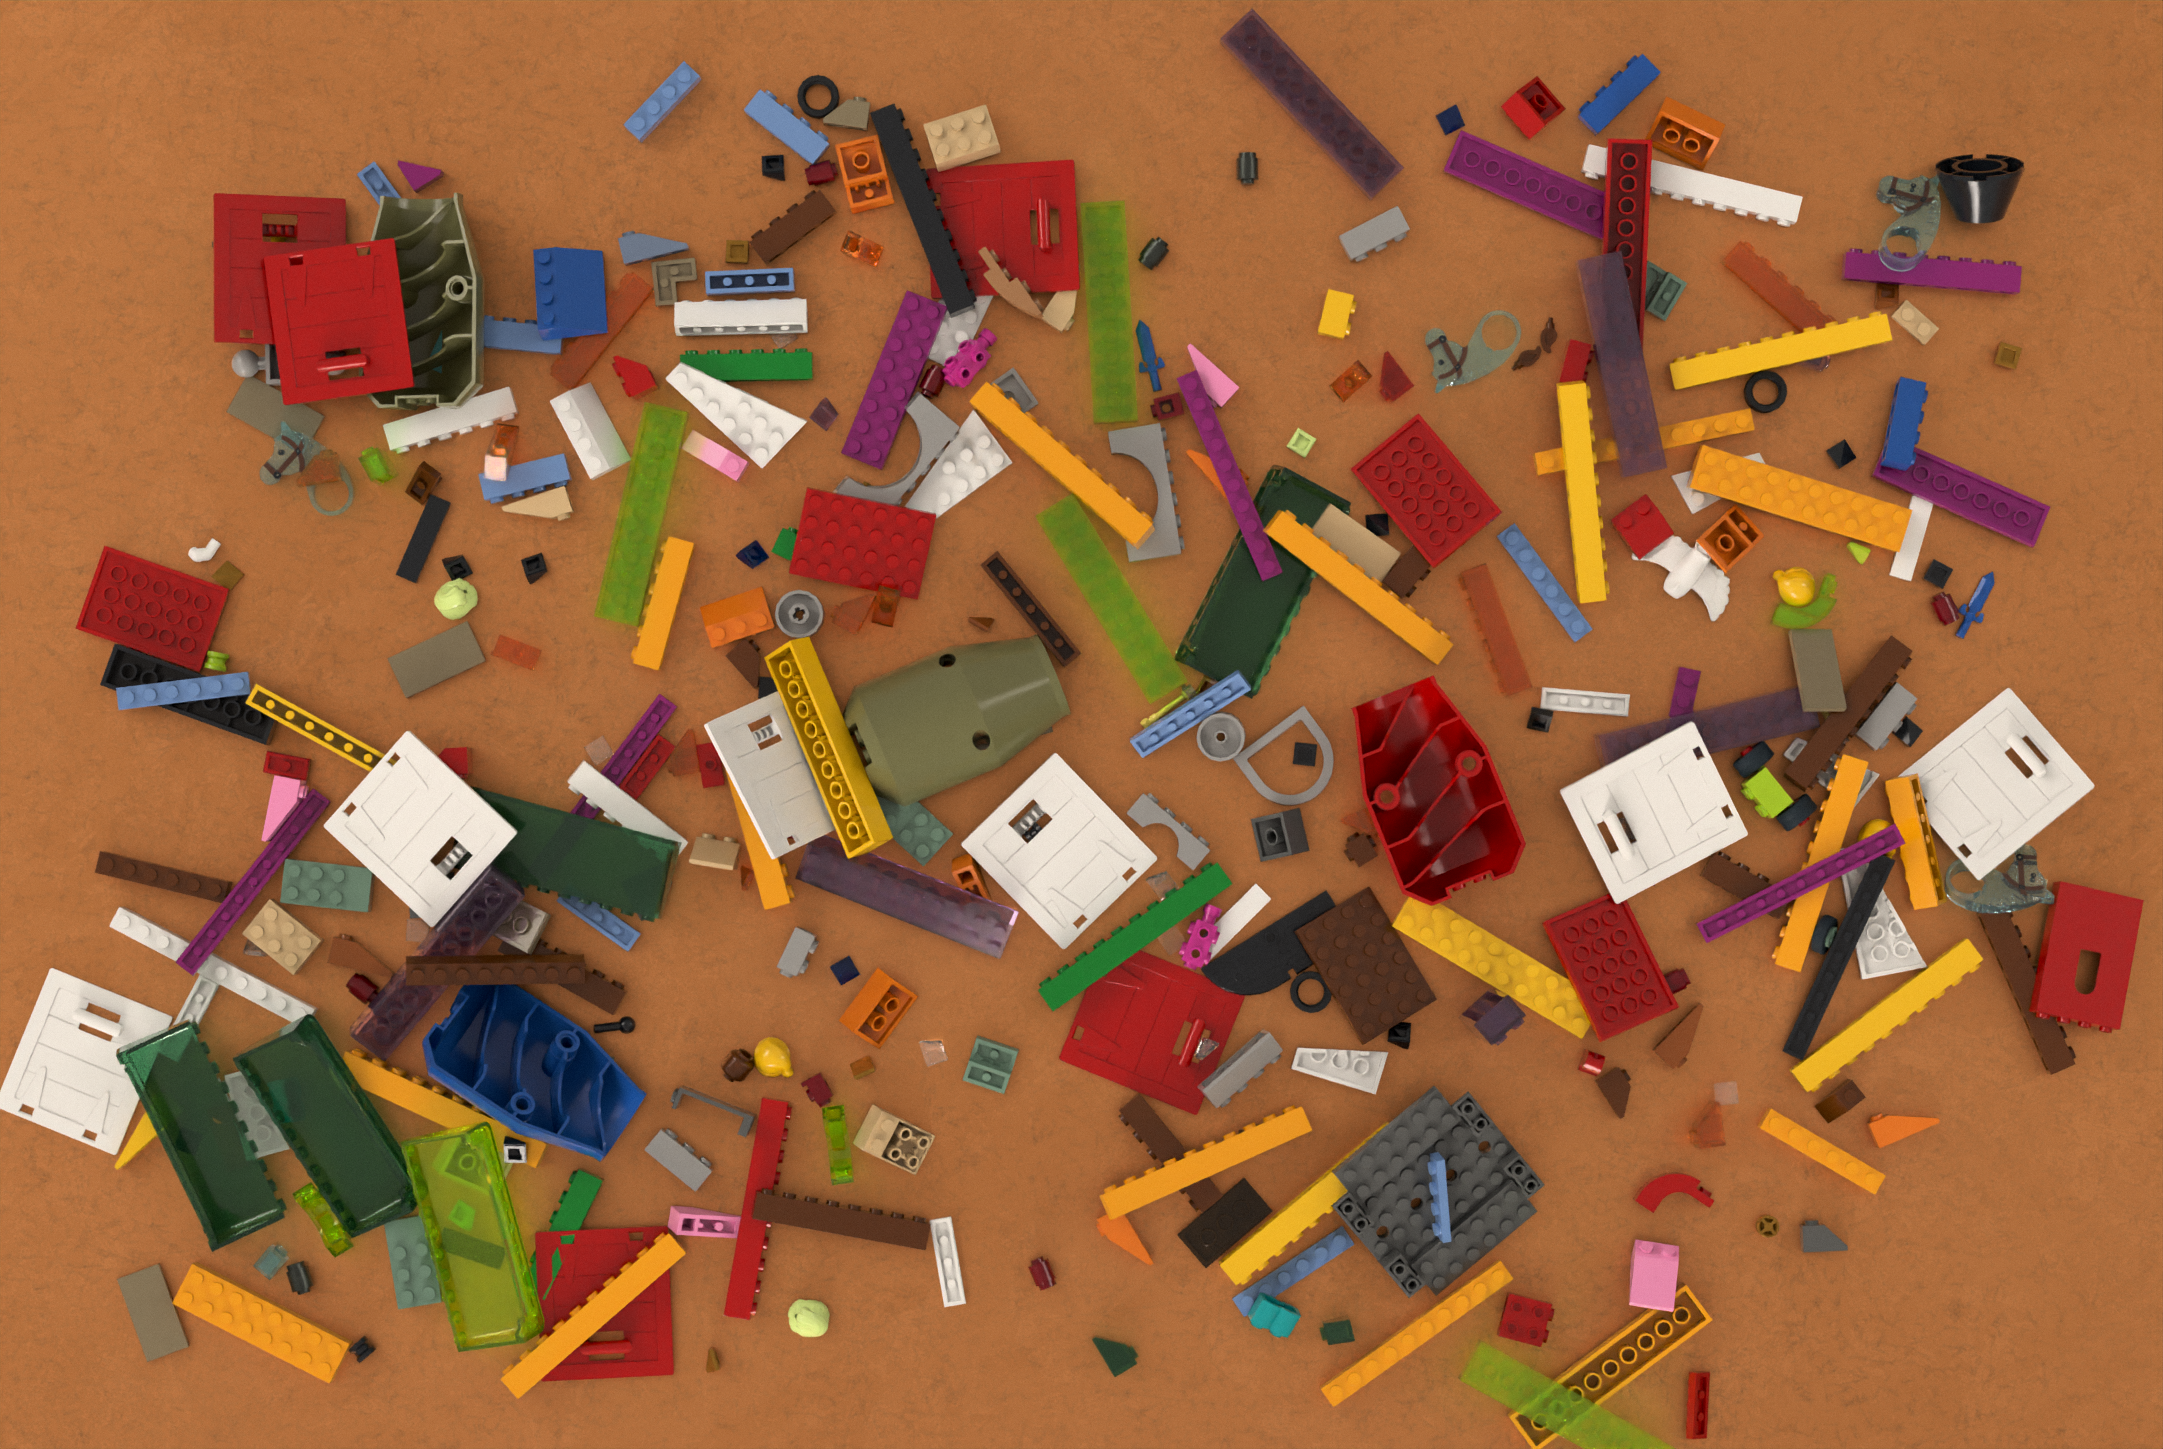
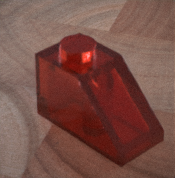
(1393, 379)

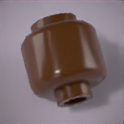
(737, 1065)

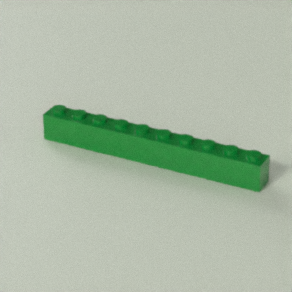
(1135, 936)

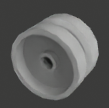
(790, 605)
(1221, 723)

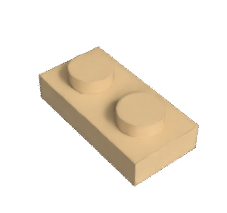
(1914, 322)

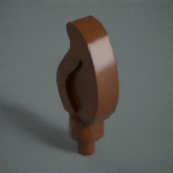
(1548, 336)
(1527, 358)

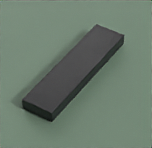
(423, 538)

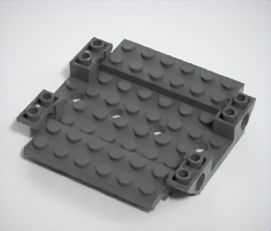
(1392, 1170)

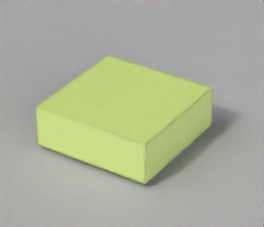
(1301, 442)

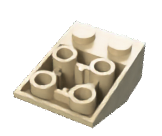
(893, 1139)

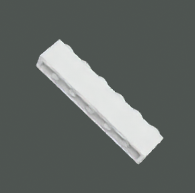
(740, 317)
(445, 421)
(618, 803)

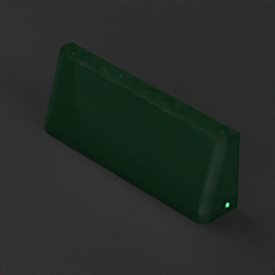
(1240, 613)
(584, 857)
(329, 1125)
(202, 1133)

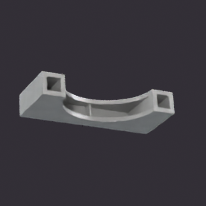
(1147, 447)

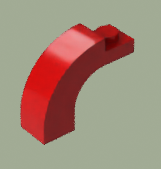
(1662, 1185)

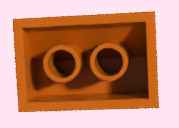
(1685, 133)
(737, 617)
(878, 1008)

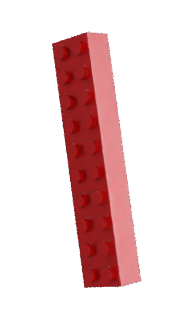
(1627, 213)

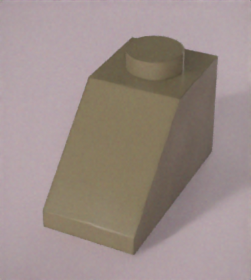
(850, 115)

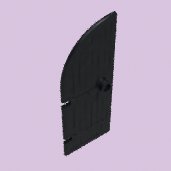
(1267, 956)

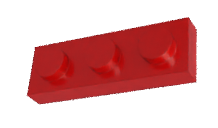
(647, 767)
(1697, 1405)

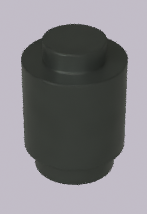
(1247, 168)
(1153, 253)
(299, 1278)

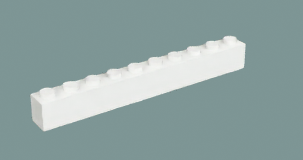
(1708, 189)
(214, 967)

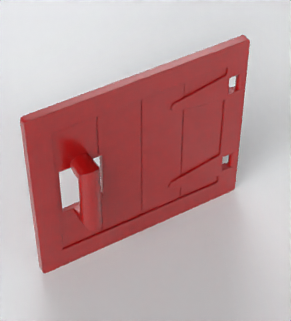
(992, 210)
(239, 255)
(334, 306)
(1135, 1023)
(589, 1264)

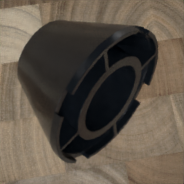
(1979, 187)

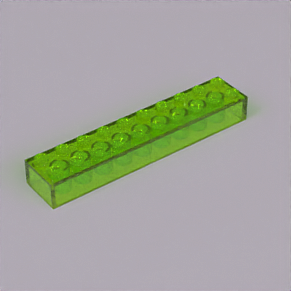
(1109, 312)
(641, 514)
(1111, 598)
(1552, 1403)

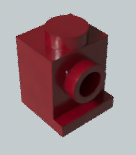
(1172, 400)
(818, 1089)

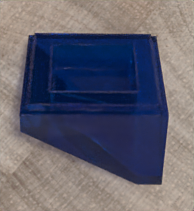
(1450, 120)
(752, 555)
(845, 970)

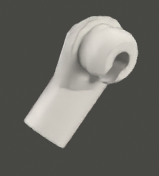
(204, 554)

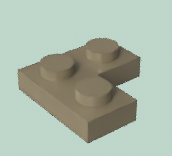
(667, 274)

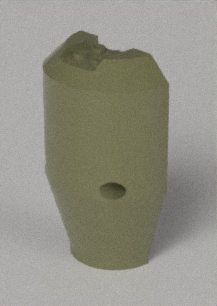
(440, 293)
(930, 718)

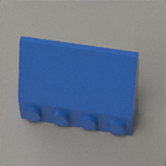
(570, 292)

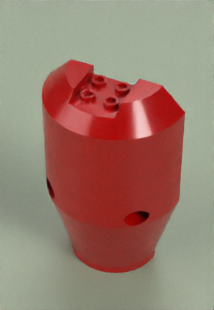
(1442, 819)

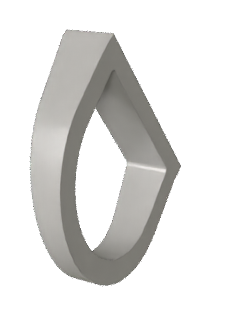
(1282, 799)

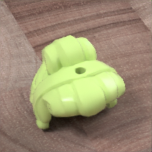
(456, 599)
(808, 1317)

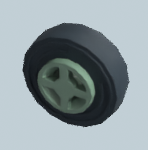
(1824, 934)

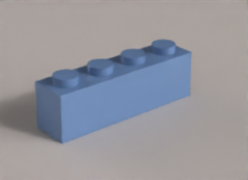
(662, 102)
(786, 127)
(750, 281)
(518, 336)
(526, 477)

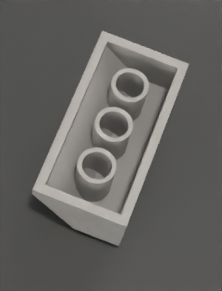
(1240, 1068)

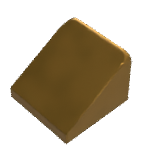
(862, 1067)

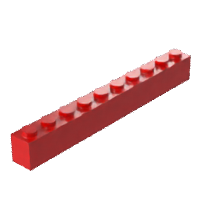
(752, 1232)

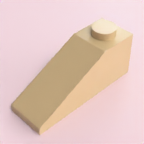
(1061, 310)
(549, 504)

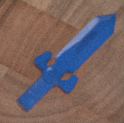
(1148, 355)
(1976, 604)

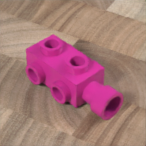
(969, 360)
(1198, 942)

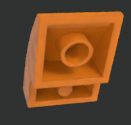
(864, 174)
(1730, 538)

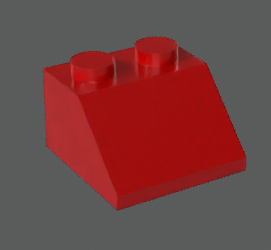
(1533, 107)
(1642, 527)

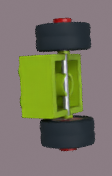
(1767, 792)

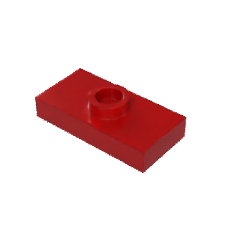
(286, 765)
(710, 765)

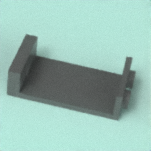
(749, 1117)

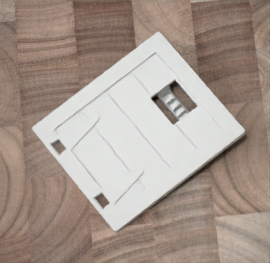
(771, 781)
(1982, 796)
(1668, 804)
(405, 820)
(1071, 862)
(72, 1073)

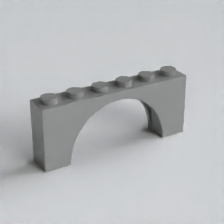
(934, 432)

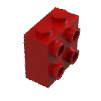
(1574, 361)
(1525, 1319)

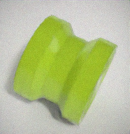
(216, 661)

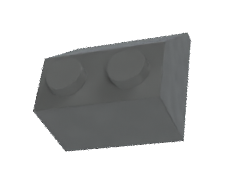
(1280, 834)

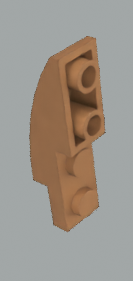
(1013, 292)

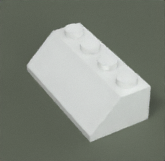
(590, 430)

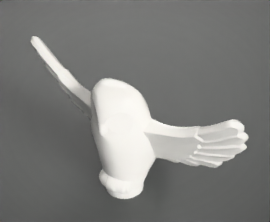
(1691, 570)

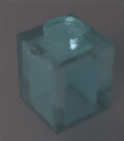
(272, 1261)

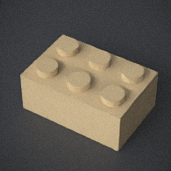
(962, 138)
(283, 936)

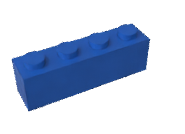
(1618, 94)
(1903, 424)

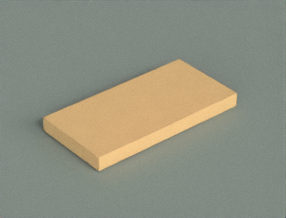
(1356, 542)

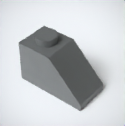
(1818, 1238)

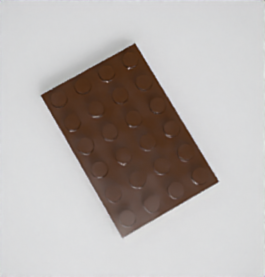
(1365, 965)

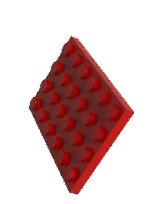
(1426, 490)
(862, 542)
(152, 608)
(1610, 966)

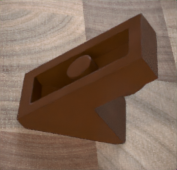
(423, 483)

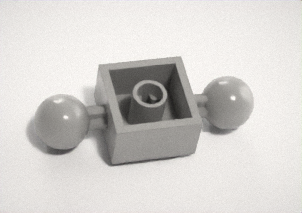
(247, 363)

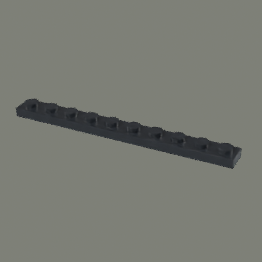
(1838, 956)

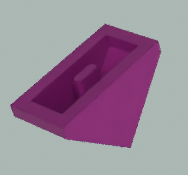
(419, 176)

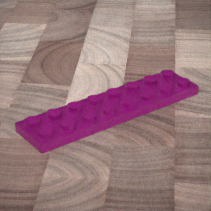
(1527, 183)
(894, 380)
(1968, 496)

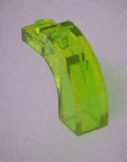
(1798, 618)
(838, 1144)
(326, 1222)

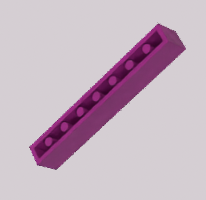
(1934, 273)

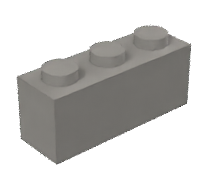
(1374, 234)
(1886, 717)
(679, 1158)

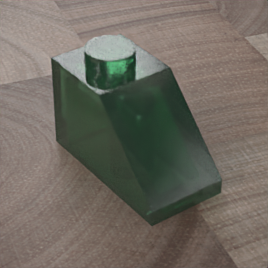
(1337, 1331)
(1116, 1354)

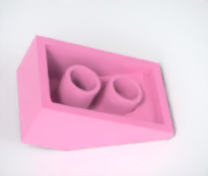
(284, 800)
(1653, 1275)

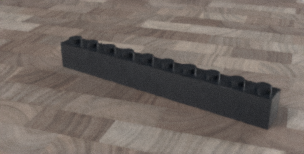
(923, 211)

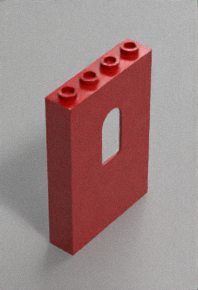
(2094, 923)

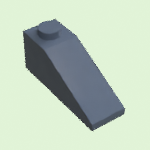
(643, 247)

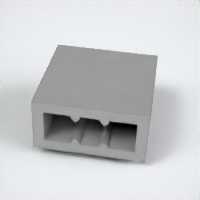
(796, 952)

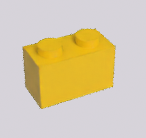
(1336, 313)

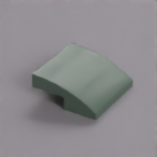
(1661, 291)
(990, 1064)

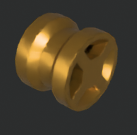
(1770, 1228)

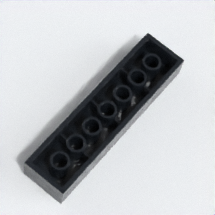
(134, 668)

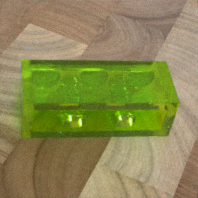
(378, 465)

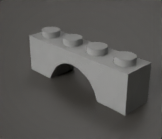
(1190, 849)

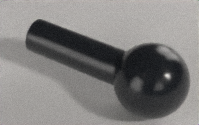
(625, 1025)

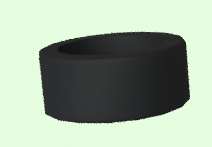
(806, 84)
(1782, 391)
(1295, 997)

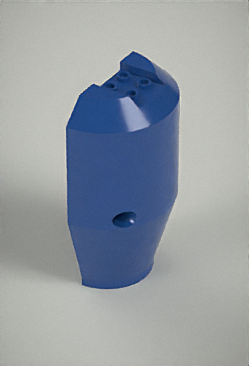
(531, 1069)

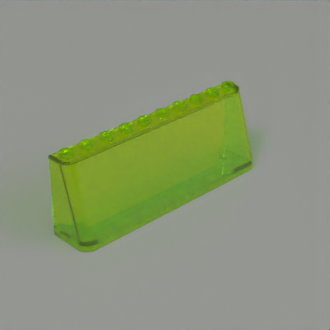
(473, 1237)

